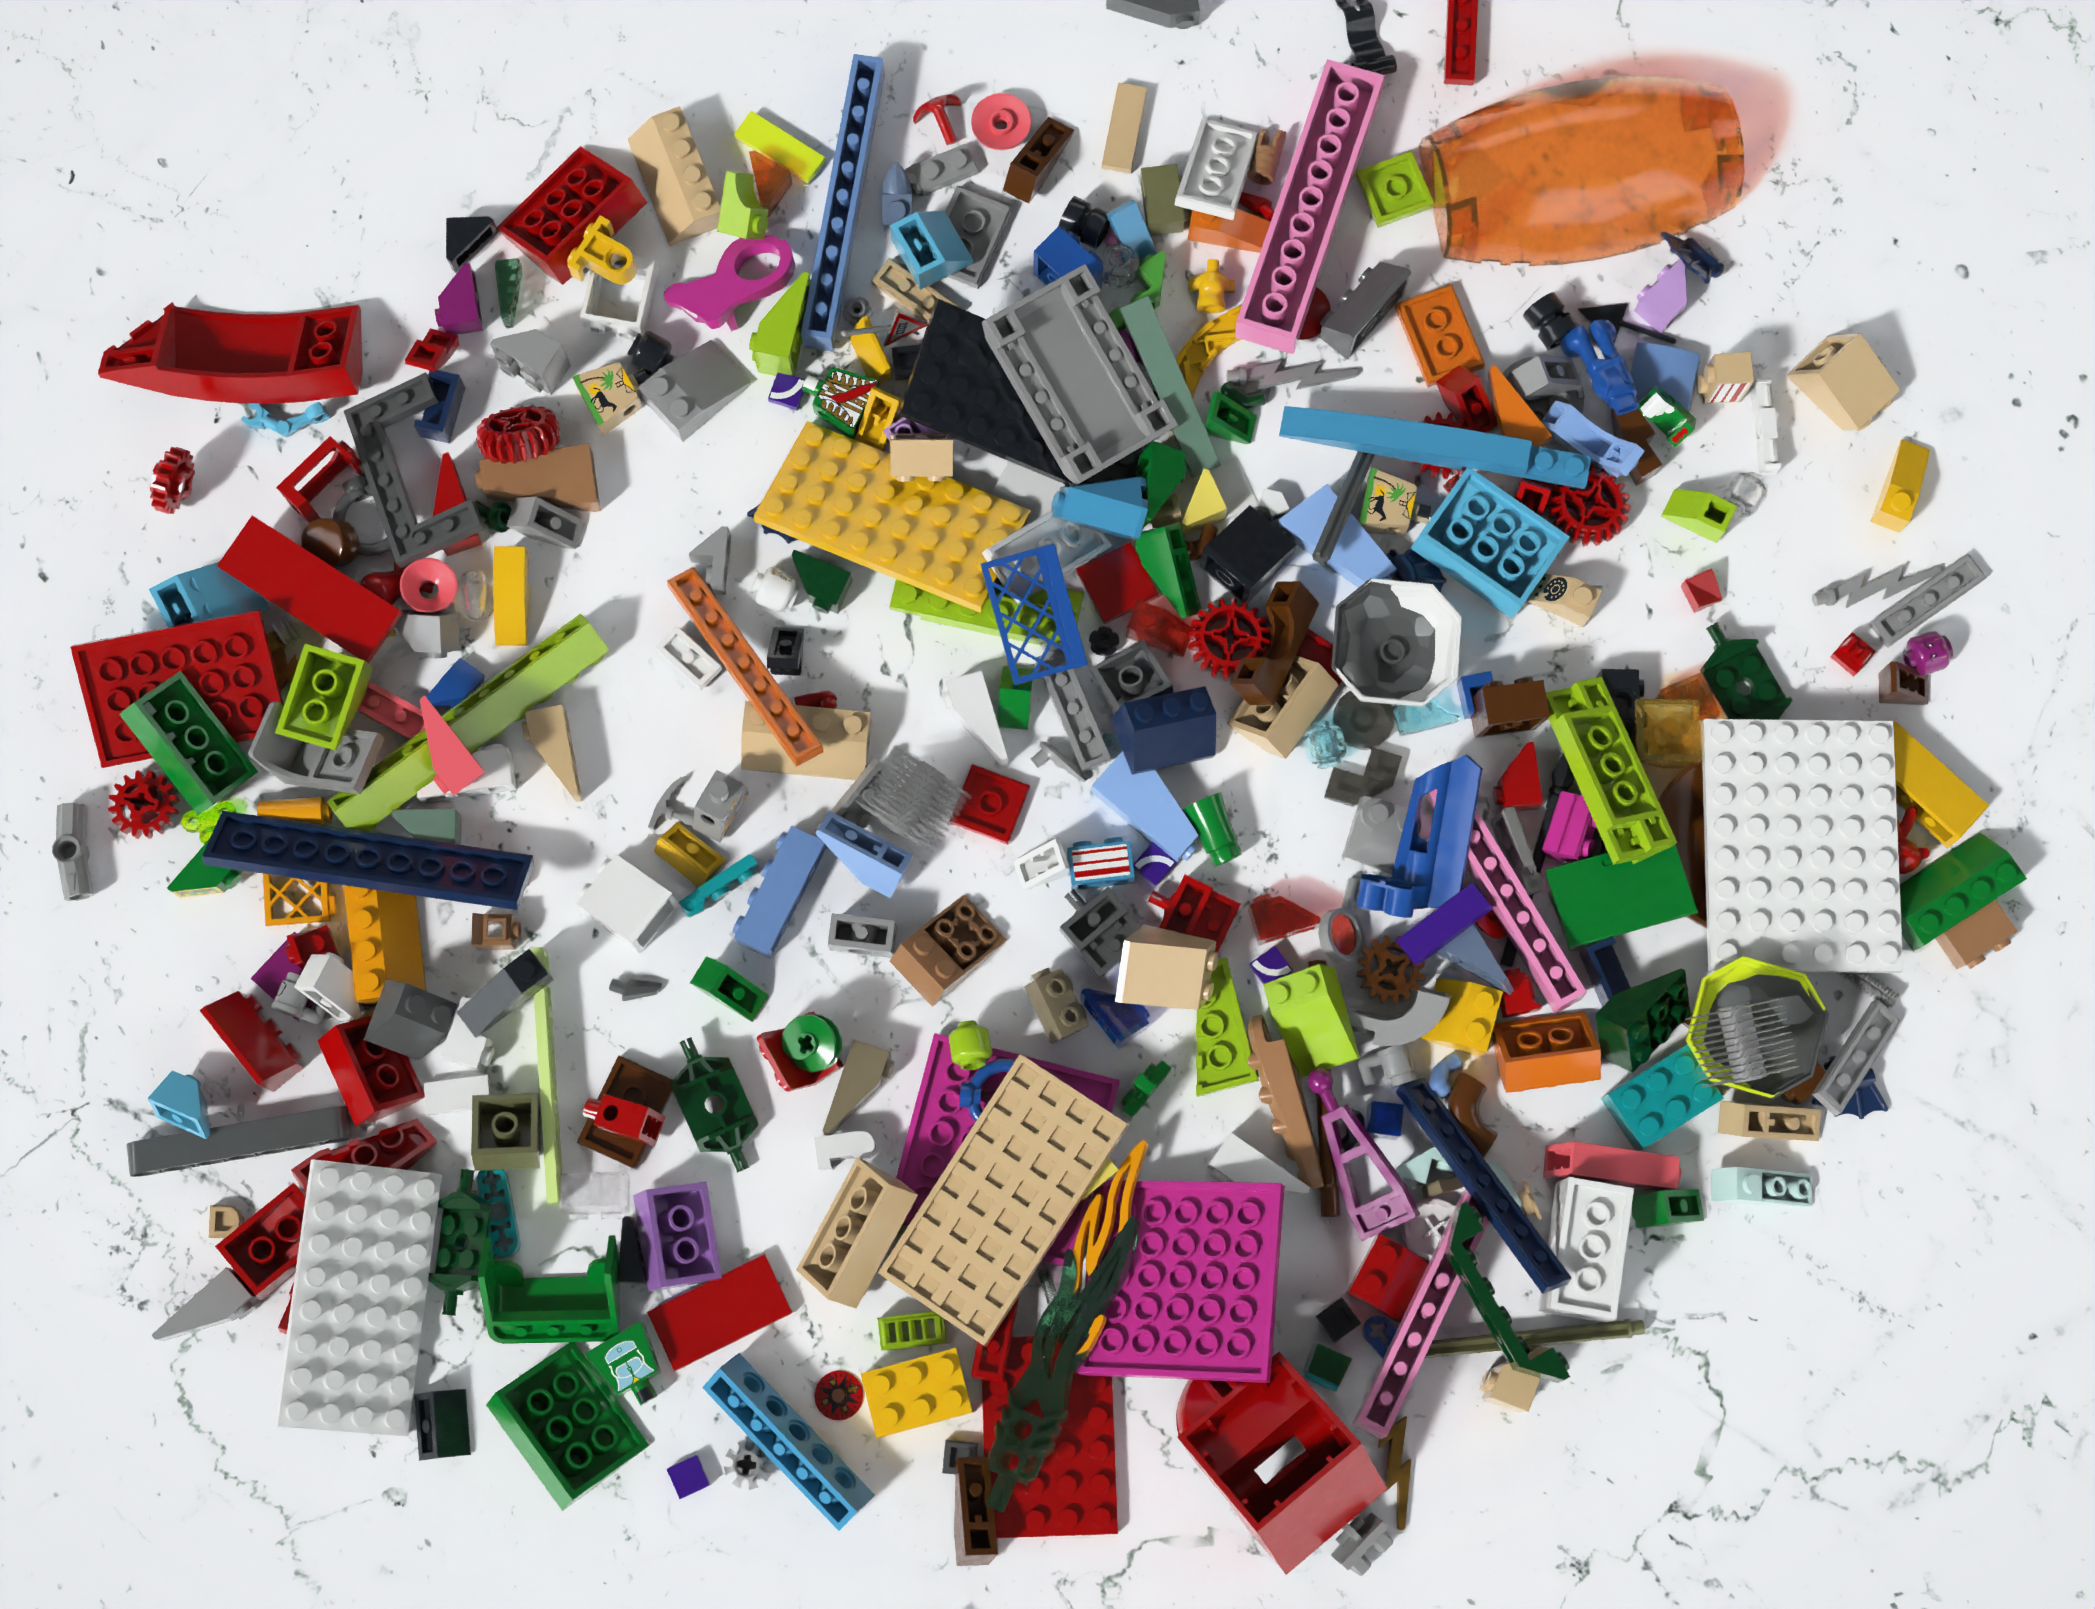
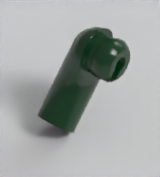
(1245, 400)

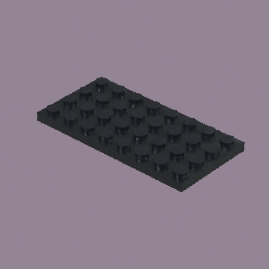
(967, 396)

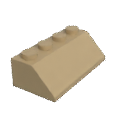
(675, 176)
(841, 732)
(856, 1233)

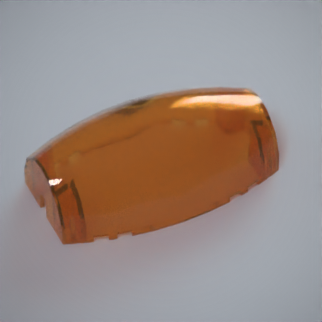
(1583, 170)

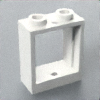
(647, 271)

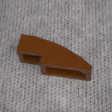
(1636, 429)

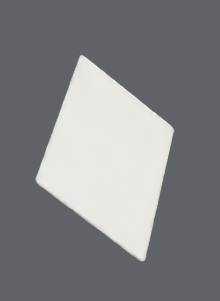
(1233, 487)

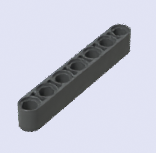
(239, 1141)

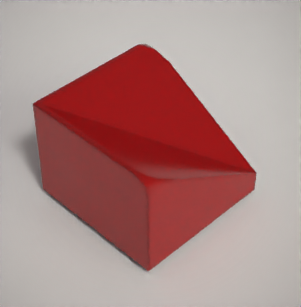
(1702, 590)

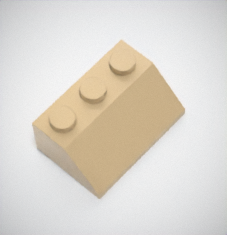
(1282, 725)

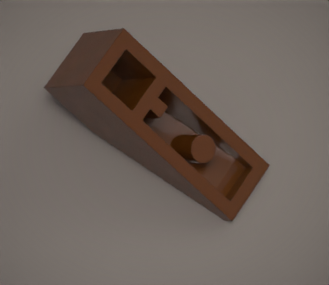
(1036, 160)
(973, 1520)

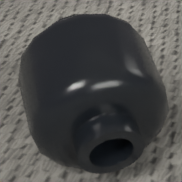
(650, 352)

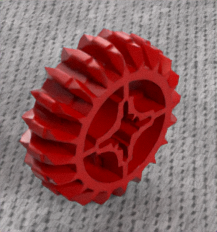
(518, 434)
(1600, 509)
(1218, 636)

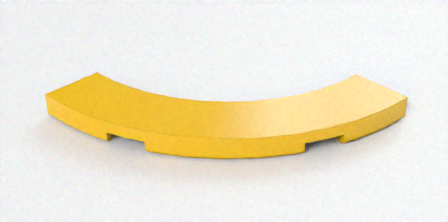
(1206, 346)

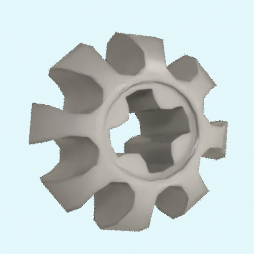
(741, 1471)

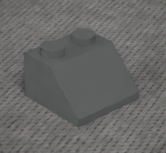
(409, 1019)

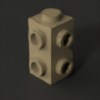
(1056, 1004)

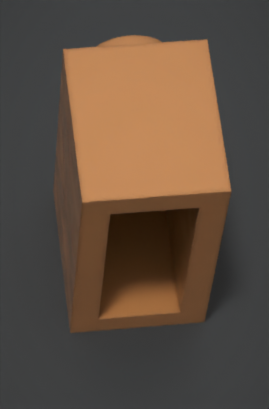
(1976, 935)

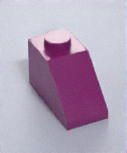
(459, 304)

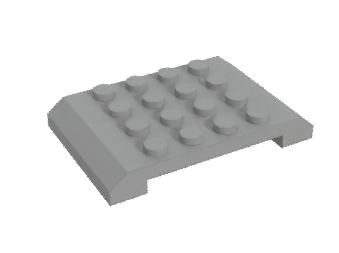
(1076, 375)

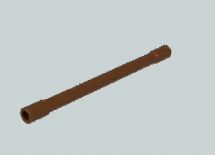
(1330, 1191)

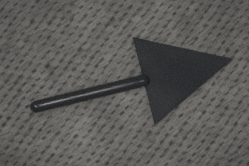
(1615, 314)

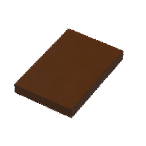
(634, 1084)

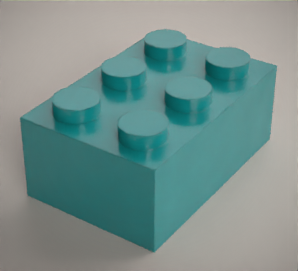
(1661, 1099)

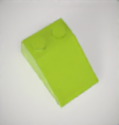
(778, 336)
(323, 697)
(1312, 1018)

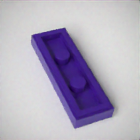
(1444, 924)

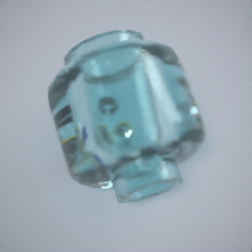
(1324, 745)

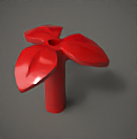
(936, 106)

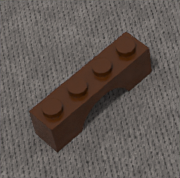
(1290, 615)

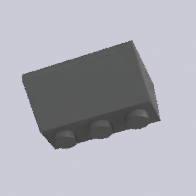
(1364, 307)

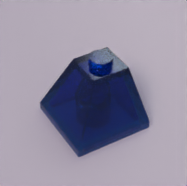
(1118, 1020)

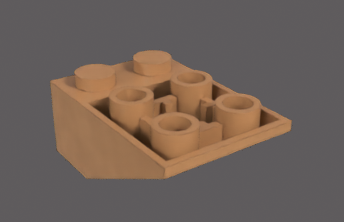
(947, 950)

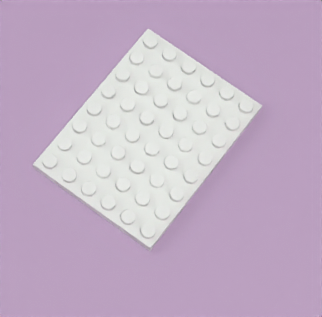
(1802, 844)

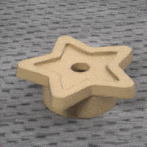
(1528, 1201)

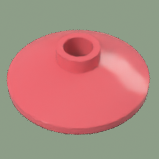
(1001, 109)

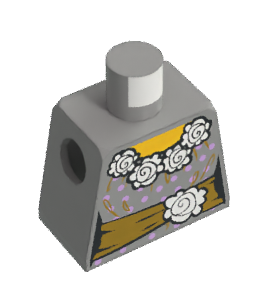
(721, 803)

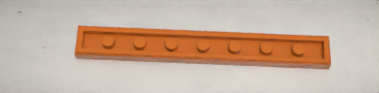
(745, 666)

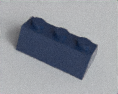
(1166, 730)

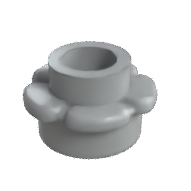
(852, 304)

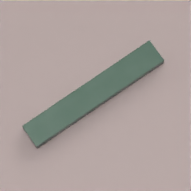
(1170, 385)

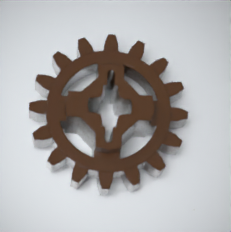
(1397, 982)

